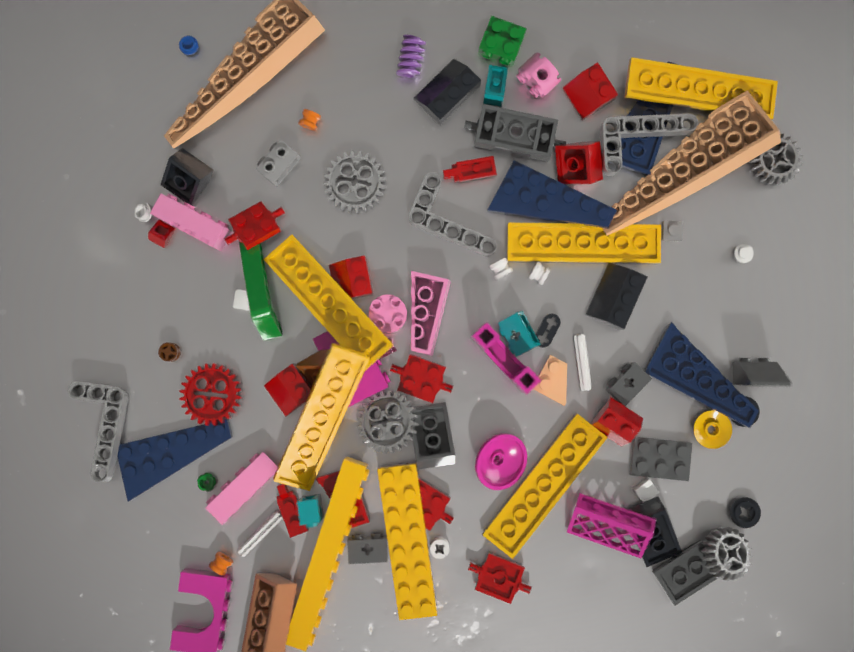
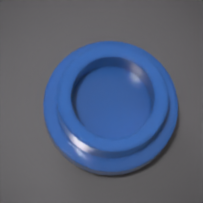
(188, 45)

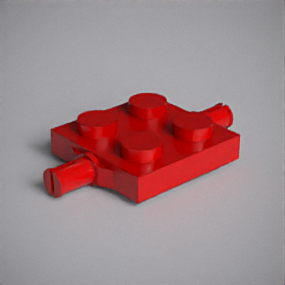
(254, 225)
(421, 378)
(433, 504)
(499, 578)

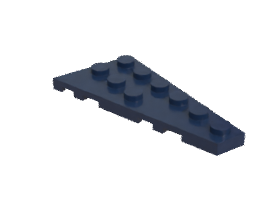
(641, 152)
(541, 197)
(693, 374)
(156, 458)

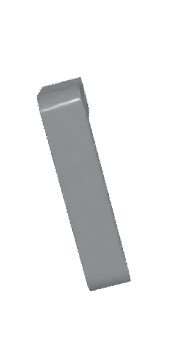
(639, 130)
(445, 224)
(106, 424)

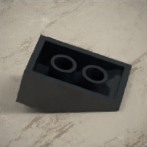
(664, 540)

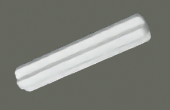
(582, 362)
(260, 533)

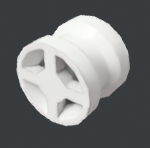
(500, 268)
(539, 273)
(437, 544)

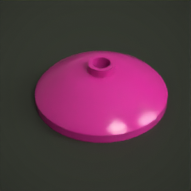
(508, 464)

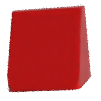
(161, 233)

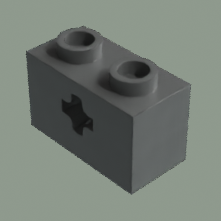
(637, 382)
(358, 554)

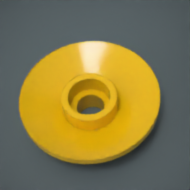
(721, 433)

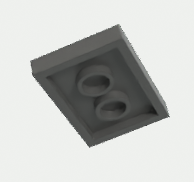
(661, 458)
(684, 574)

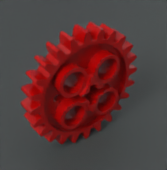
(213, 377)

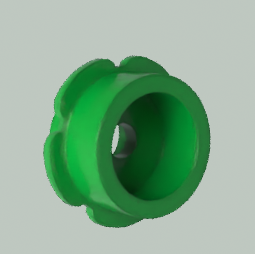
(206, 487)

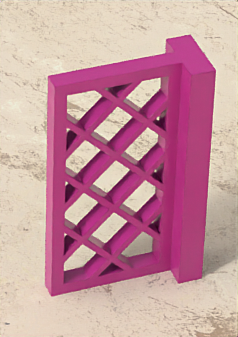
(613, 517)

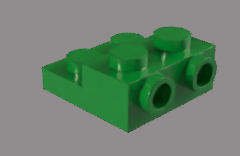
(502, 41)

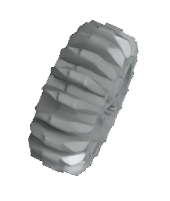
(790, 164)
(719, 554)

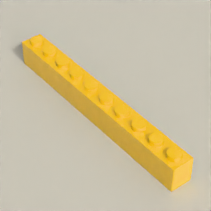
(326, 553)

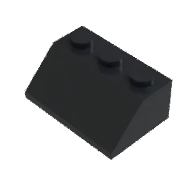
(448, 90)
(616, 296)

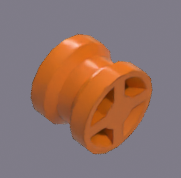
(309, 119)
(220, 563)

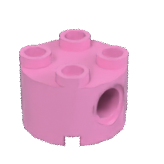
(546, 72)
(388, 313)

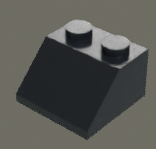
(186, 176)

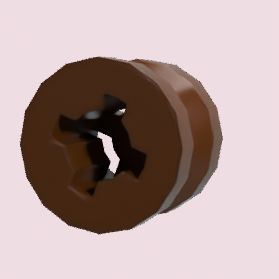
(165, 351)

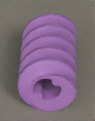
(409, 57)

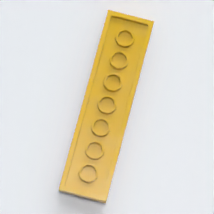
(694, 86)
(582, 243)
(327, 300)
(321, 417)
(544, 486)
(407, 541)

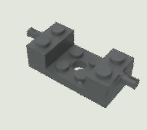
(495, 127)

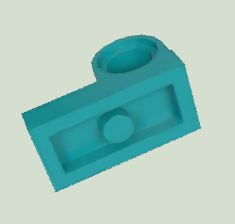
(495, 86)

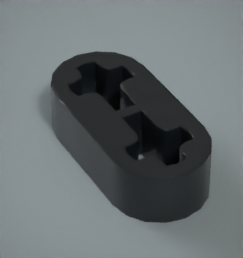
(551, 332)

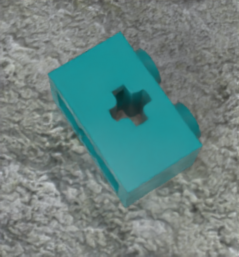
(526, 340)
(310, 510)

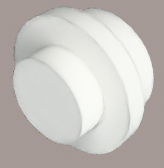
(142, 212)
(743, 253)

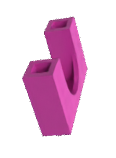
(516, 371)
(372, 380)
(216, 590)

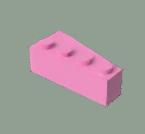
(191, 222)
(428, 304)
(242, 488)

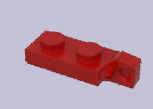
(471, 169)
(288, 507)

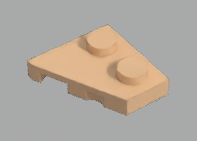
(553, 380)

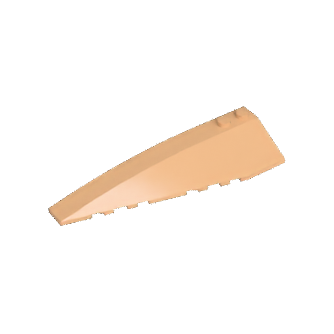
(267, 48)
(715, 148)

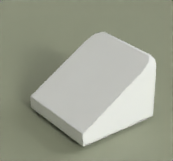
(241, 300)
(645, 490)

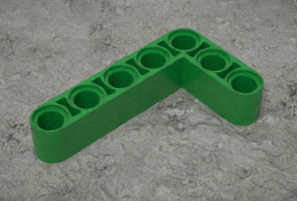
(258, 293)

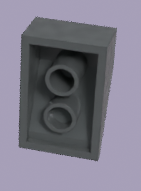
(759, 373)
(433, 438)

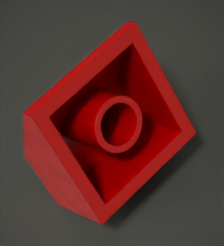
(590, 91)
(579, 162)
(352, 276)
(289, 389)
(618, 422)

